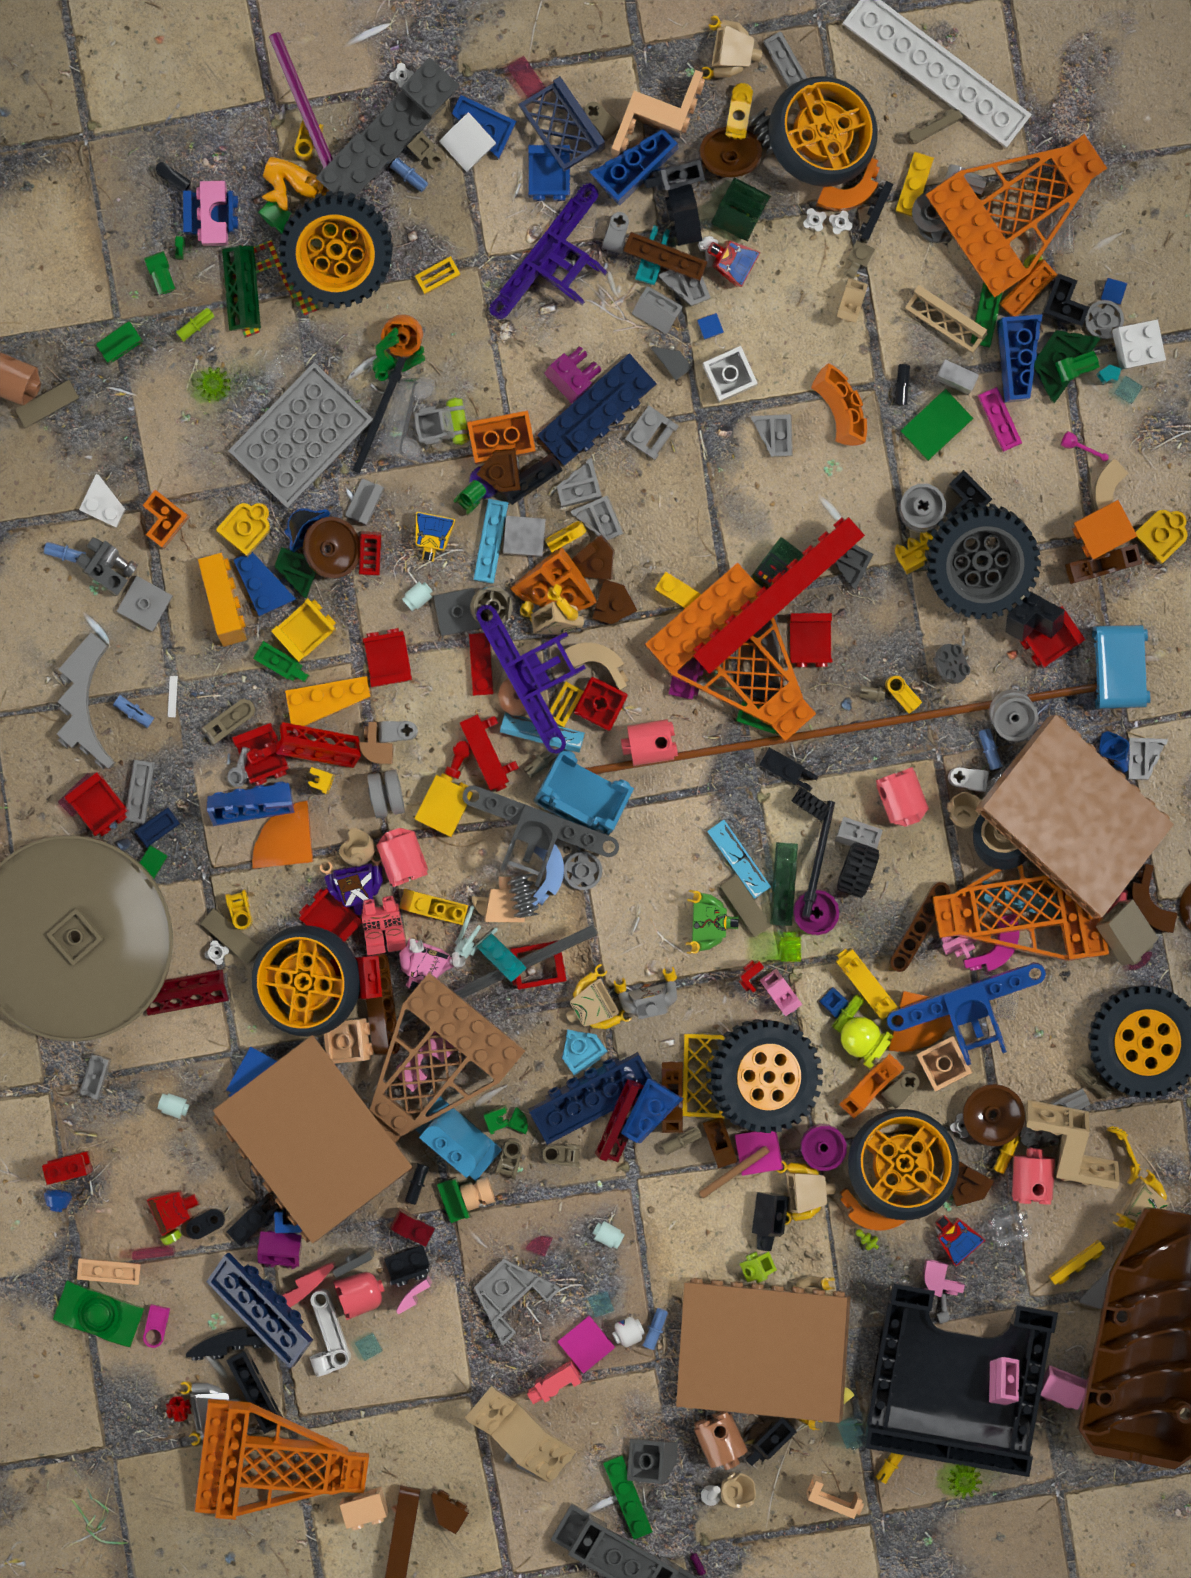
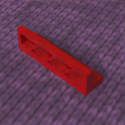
(319, 749)

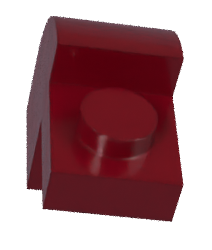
(411, 1227)

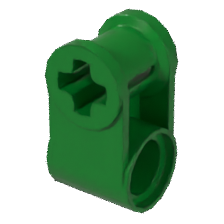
(471, 496)

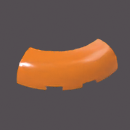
(844, 403)

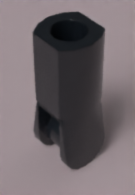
(173, 177)

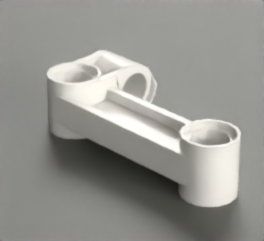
(326, 1361)

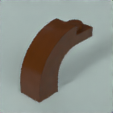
(1104, 564)
(1139, 892)
(673, 1080)

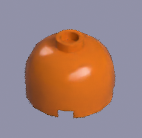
(409, 334)

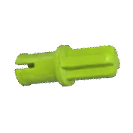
(195, 324)
(848, 1013)

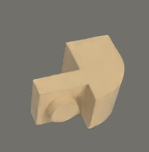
(852, 300)

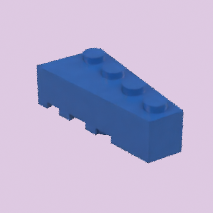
(1018, 354)

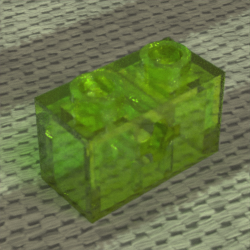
(789, 947)

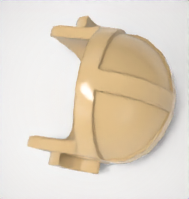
(963, 810)
(358, 848)
(738, 1490)

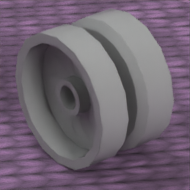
(926, 496)
(1024, 719)
(386, 793)

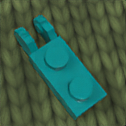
(648, 271)

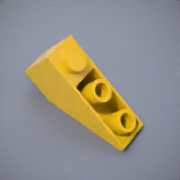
(433, 906)

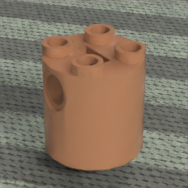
(18, 380)
(724, 1446)

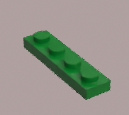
(627, 1497)

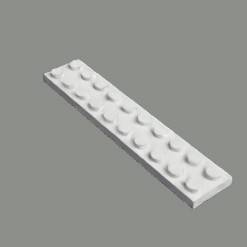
(937, 70)

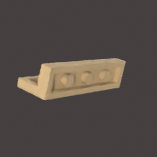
(950, 312)

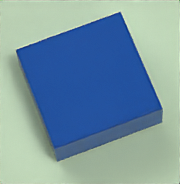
(710, 326)

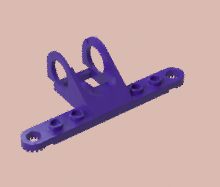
(550, 254)
(529, 675)

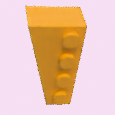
(222, 600)
(319, 701)

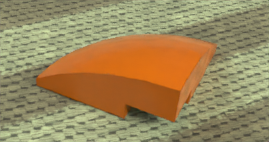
(553, 570)
(285, 839)
(919, 1035)

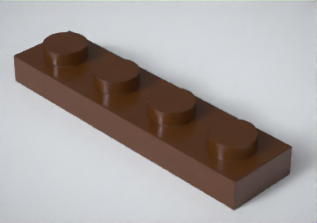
(665, 256)

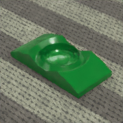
(98, 1314)

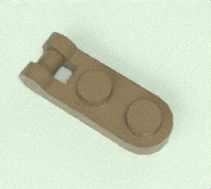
(934, 126)
(230, 720)

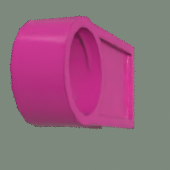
(156, 1320)

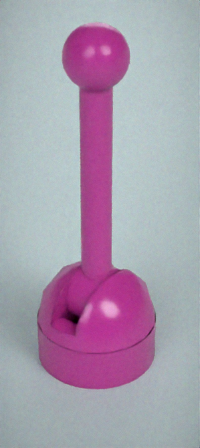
(1070, 441)

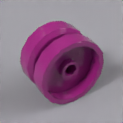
(824, 921)
(825, 1159)

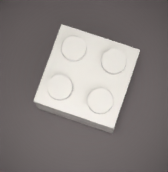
(1138, 344)
(730, 374)

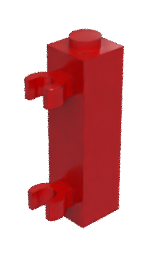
(485, 753)

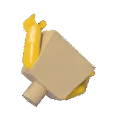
(805, 1190)

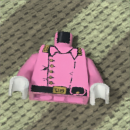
(421, 958)

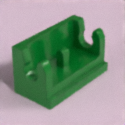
(493, 1120)

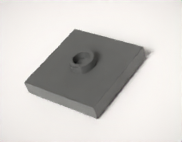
(455, 612)
(353, 1261)

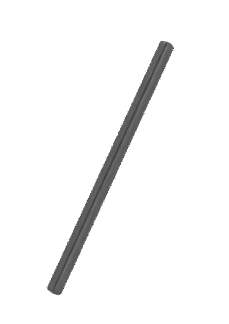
(528, 961)

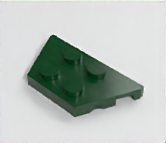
(1059, 347)

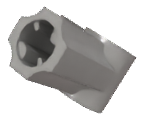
(975, 181)
(1075, 1100)

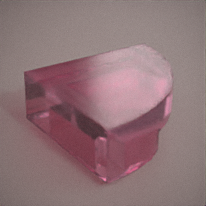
(1145, 958)
(540, 1245)

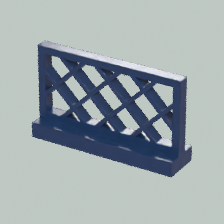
(579, 119)

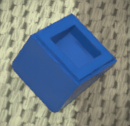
(1113, 290)
(834, 1002)

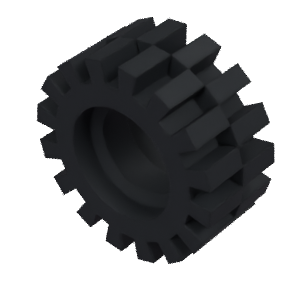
(811, 804)

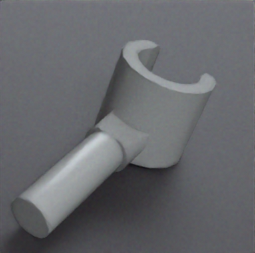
(944, 1315)

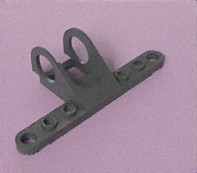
(537, 829)

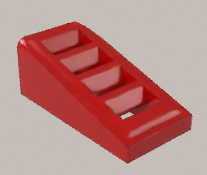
(370, 535)

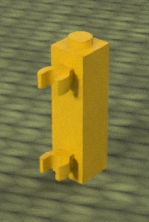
(865, 983)

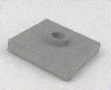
(144, 603)

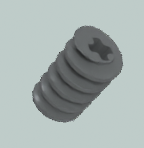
(761, 126)
(523, 896)

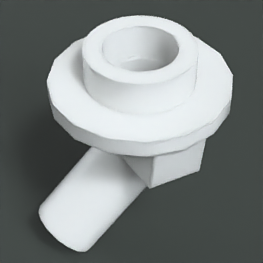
(703, 247)
(711, 1495)

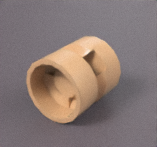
(477, 1193)

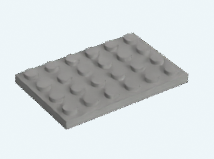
(301, 435)

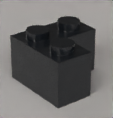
(684, 213)
(1060, 307)
(968, 491)
(1034, 614)

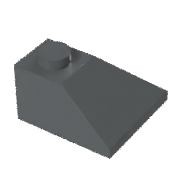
(651, 1460)

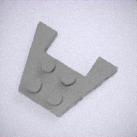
(503, 1288)

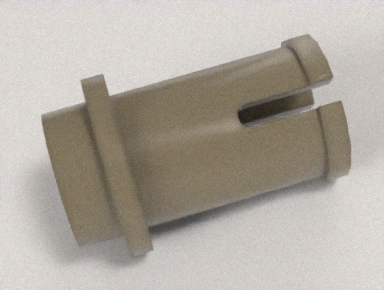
(872, 693)

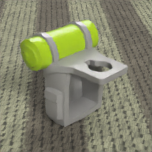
(442, 423)

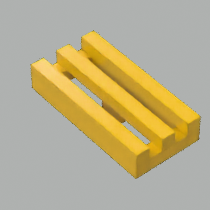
(422, 283)
(573, 688)

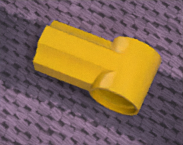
(904, 694)

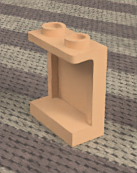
(831, 1502)

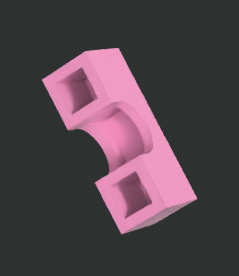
(210, 195)
(411, 1075)

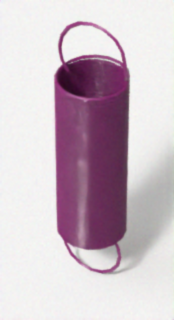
(697, 1564)

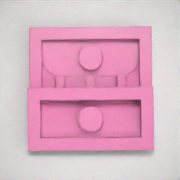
(410, 1298)

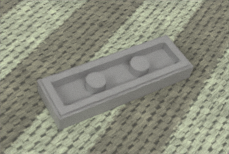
(784, 59)
(139, 791)

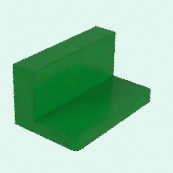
(119, 342)
(453, 1200)

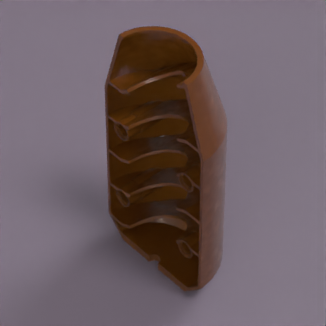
(1144, 1348)

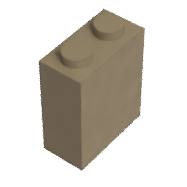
(1127, 932)

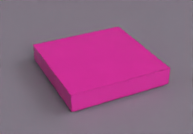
(753, 1141)
(586, 1344)

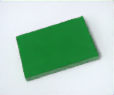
(936, 424)

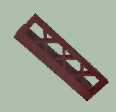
(185, 987)
(616, 1122)

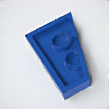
(494, 123)
(263, 587)
(650, 1110)

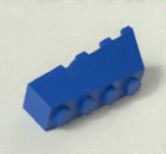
(626, 173)
(250, 803)

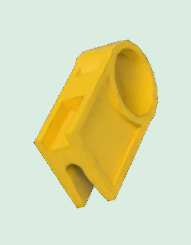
(565, 535)

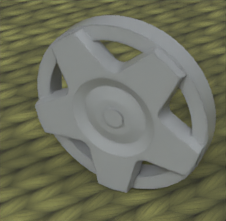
(1104, 319)
(583, 870)

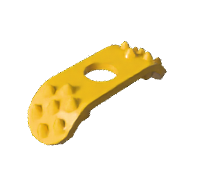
(740, 101)
(1135, 1169)

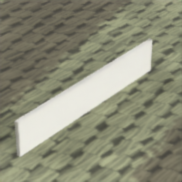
(172, 696)

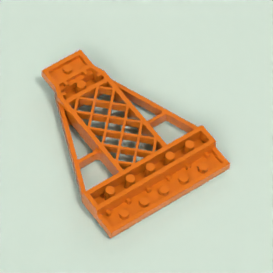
(978, 233)
(676, 641)
(958, 916)
(224, 1451)

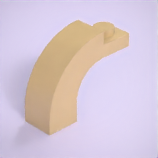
(1106, 483)
(594, 652)

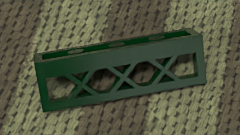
(244, 287)

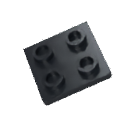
(408, 1265)

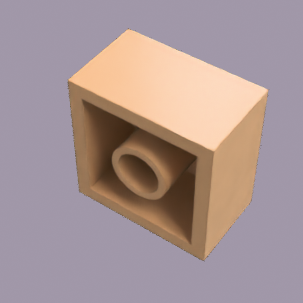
(944, 1063)
(364, 1508)

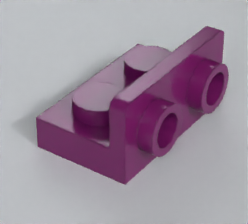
(681, 689)

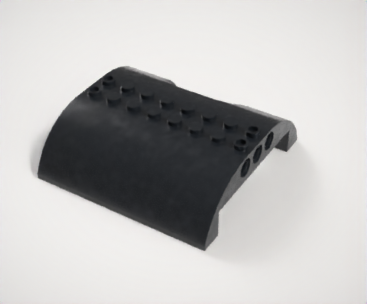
(935, 1387)

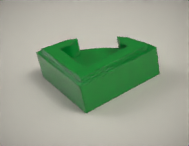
(180, 247)
(518, 1121)

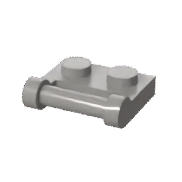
(645, 429)

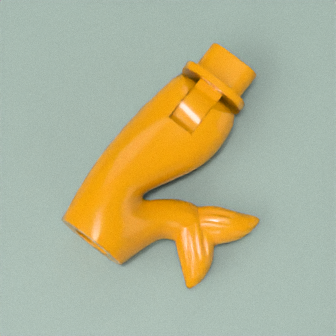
(299, 178)

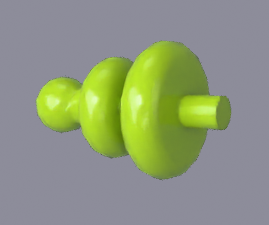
(866, 1238)

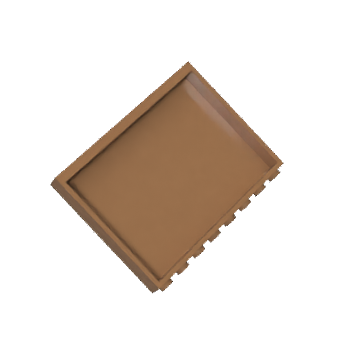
(1075, 816)
(311, 1140)
(763, 1350)

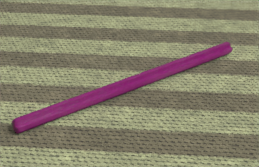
(302, 101)

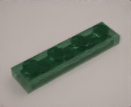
(784, 884)

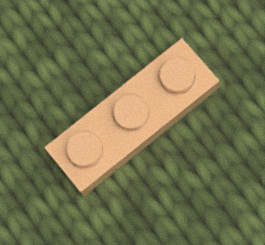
(109, 1271)

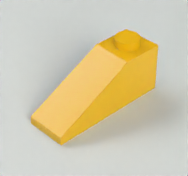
(676, 590)

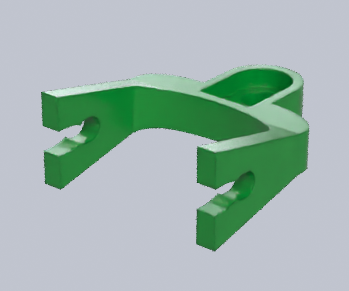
(385, 362)

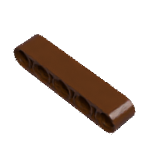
(910, 932)
(382, 1012)
(403, 1532)

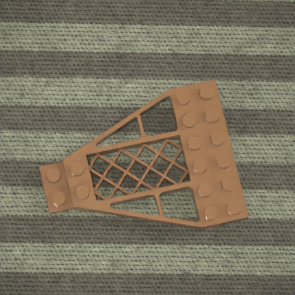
(462, 1028)

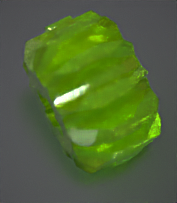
(208, 389)
(960, 1487)

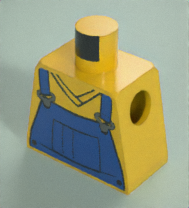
(432, 533)

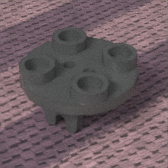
(951, 663)
(1038, 1139)

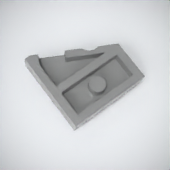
(1143, 756)

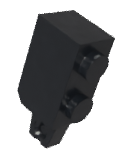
(676, 175)
(769, 1218)
(771, 1440)

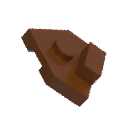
(501, 470)
(596, 559)
(613, 603)
(970, 1185)

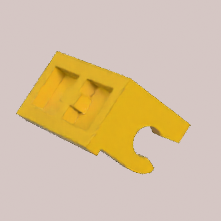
(324, 781)

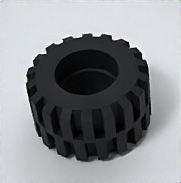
(858, 870)

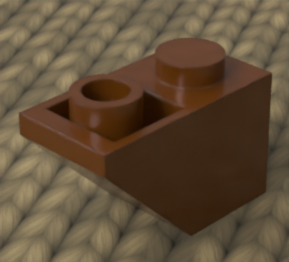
(448, 1512)

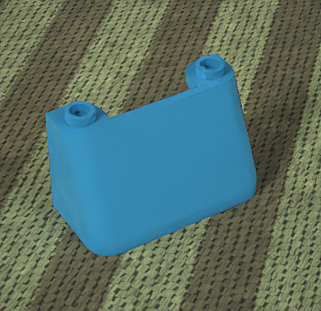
(1120, 666)
(582, 795)

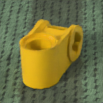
(305, 140)
(239, 908)

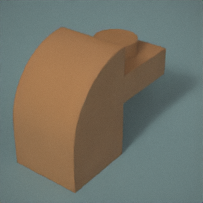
(376, 752)

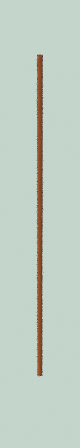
(844, 729)

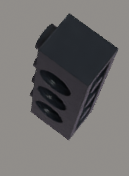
(253, 1386)

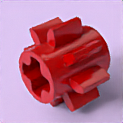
(178, 1408)

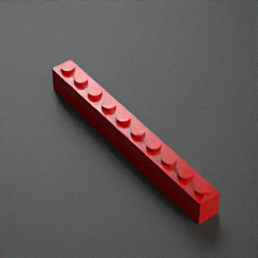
(778, 595)

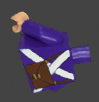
(354, 883)

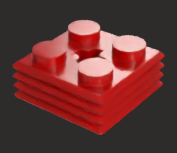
(595, 691)

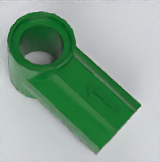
(159, 269)
(1072, 367)

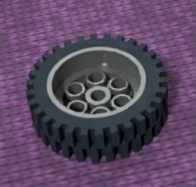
(1013, 574)

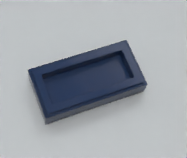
(157, 827)

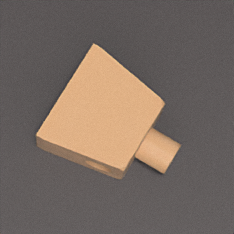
(500, 904)

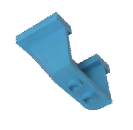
(458, 1141)

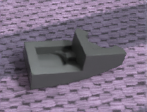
(672, 360)

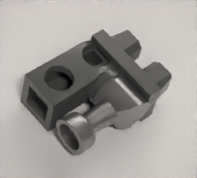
(101, 563)

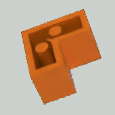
(170, 519)

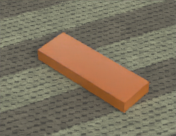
(1028, 288)

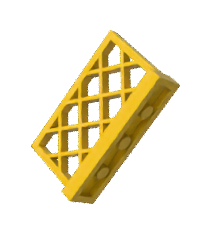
(686, 1090)

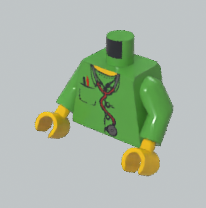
(709, 922)

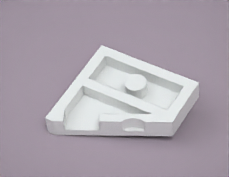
(102, 503)

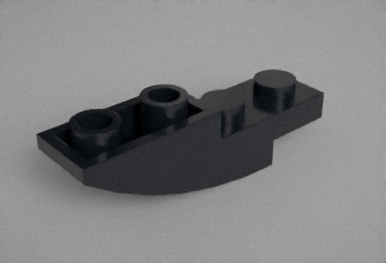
(219, 1343)

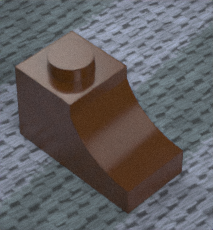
(720, 1142)

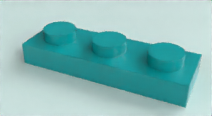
(501, 957)

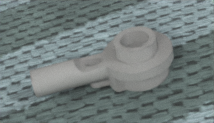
(237, 775)

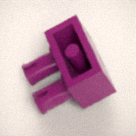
(568, 376)
(279, 1249)

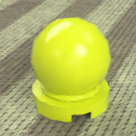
(863, 1039)

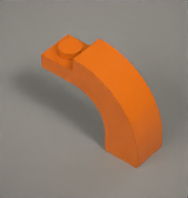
(848, 199)
(871, 1085)
(868, 1218)

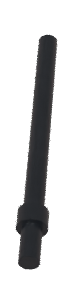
(394, 377)
(810, 896)

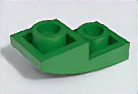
(274, 215)

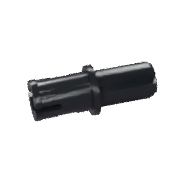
(902, 384)
(416, 1184)

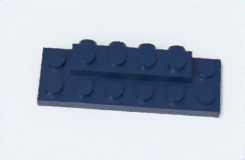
(597, 410)
(586, 1097)
(261, 1308)

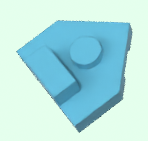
(582, 1050)

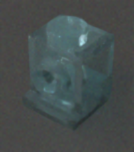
(850, 1433)

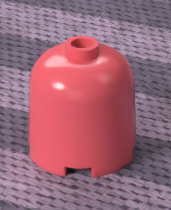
(359, 1293)

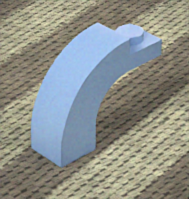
(554, 874)

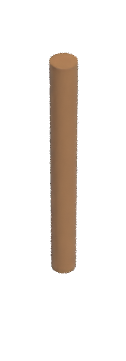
(734, 1172)

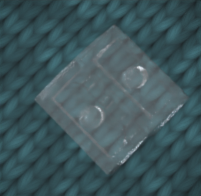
(1062, 241)

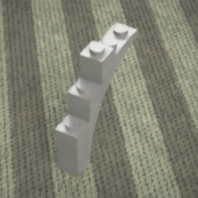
(75, 701)

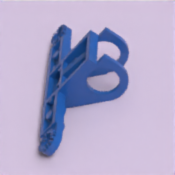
(968, 1005)

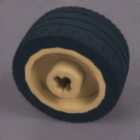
(994, 847)

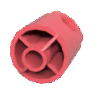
(642, 742)
(902, 797)
(401, 856)
(1033, 1177)

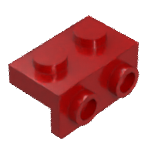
(751, 970)

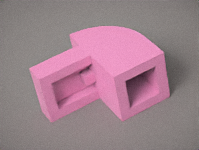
(780, 992)
(934, 1278)

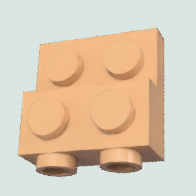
(349, 1042)

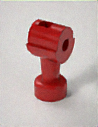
(460, 752)

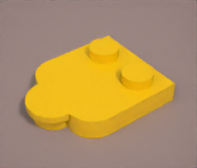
(245, 527)
(1163, 534)

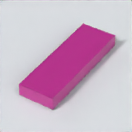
(1000, 419)

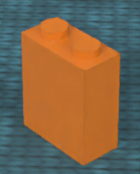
(1104, 530)

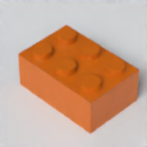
(501, 433)

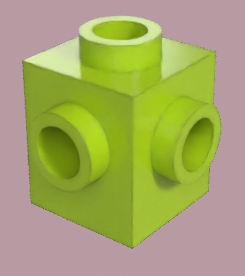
(757, 1266)

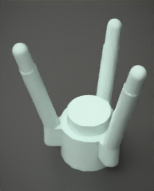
(465, 946)

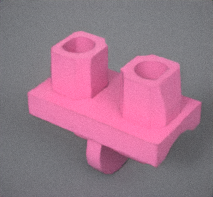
(952, 944)

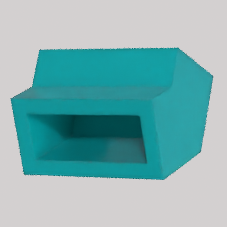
(1109, 373)

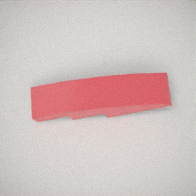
(307, 1283)

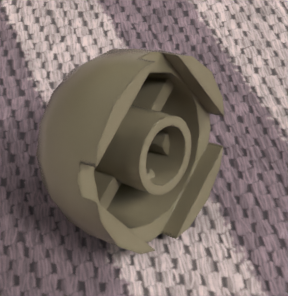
(494, 597)

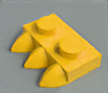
(915, 555)

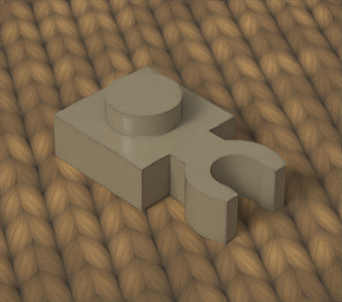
(422, 148)

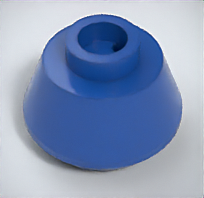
(57, 1199)

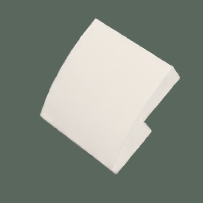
(467, 142)

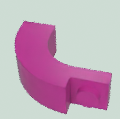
(998, 954)

